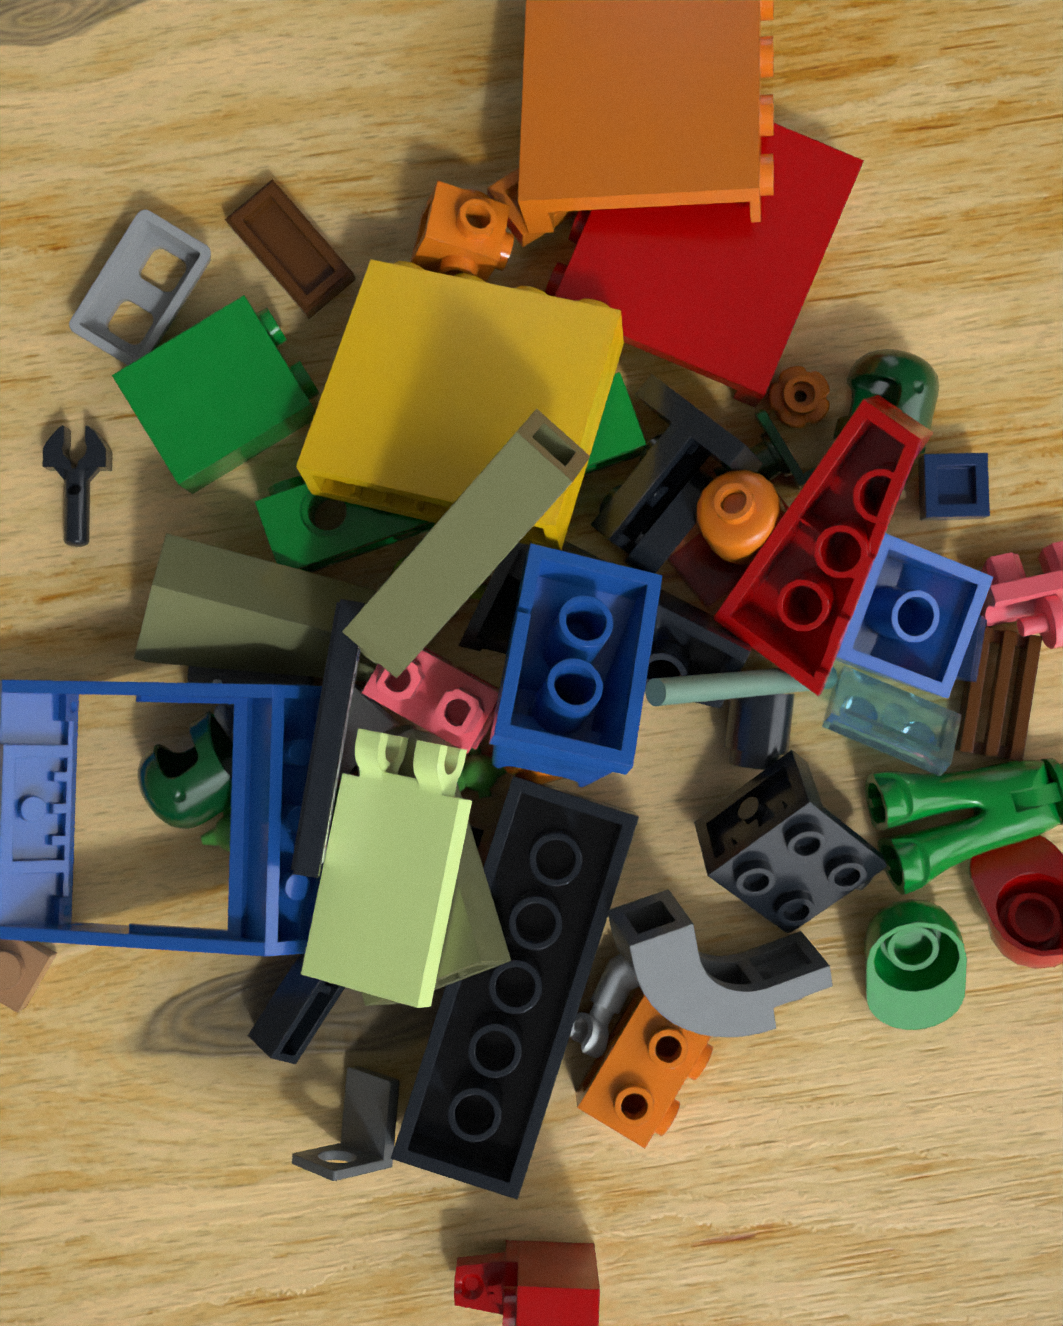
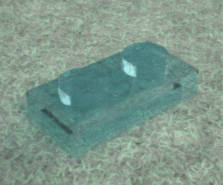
(892, 721)

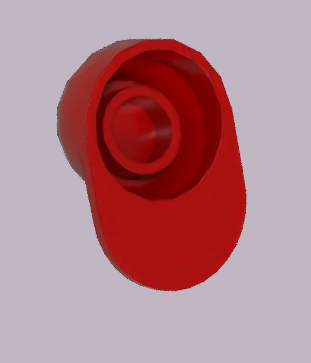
(1023, 900)

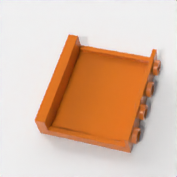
(644, 105)

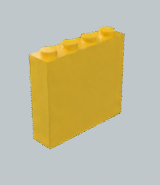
(443, 378)

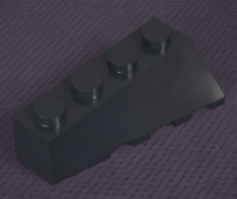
(683, 638)

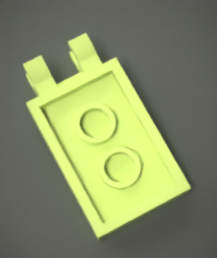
(389, 871)

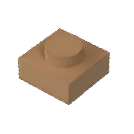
(22, 970)

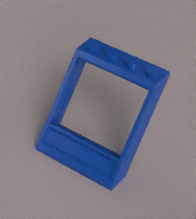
(270, 762)

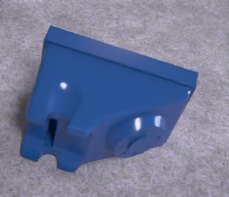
(575, 667)

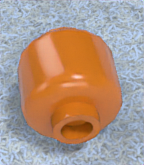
(738, 514)

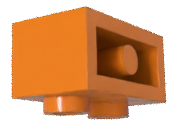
(642, 1072)

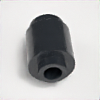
(759, 729)

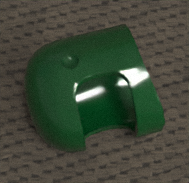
(898, 378)
(190, 784)

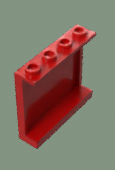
(705, 278)

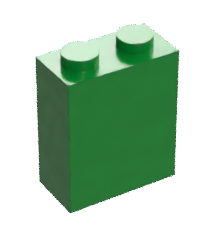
(218, 394)

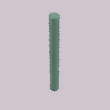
(725, 686)

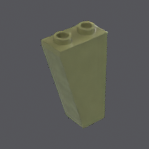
(467, 543)

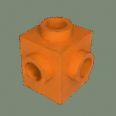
(462, 233)

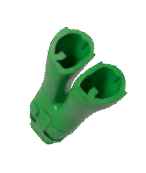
(1008, 803)

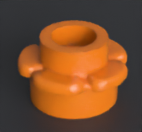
(795, 413)

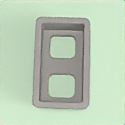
(122, 282)

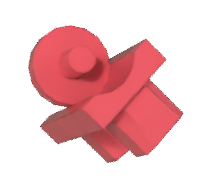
(1030, 601)

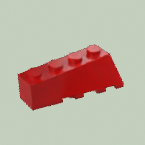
(818, 558)

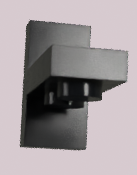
(667, 465)

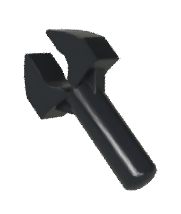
(77, 478)

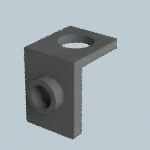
(365, 1132)

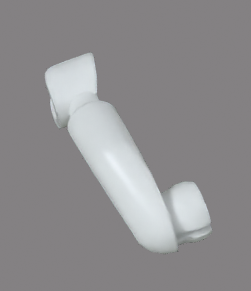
(608, 998)

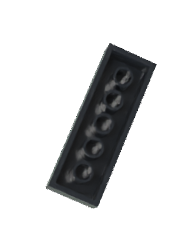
(509, 1026)

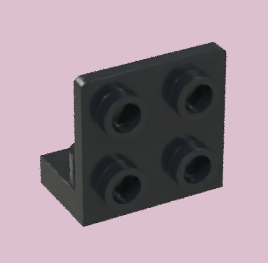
(783, 848)

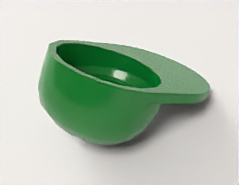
(914, 965)

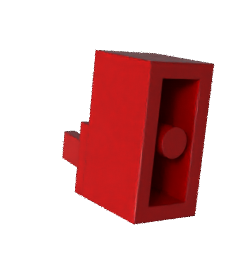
(532, 1283)

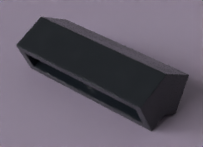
(294, 1014)

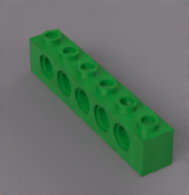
(300, 544)

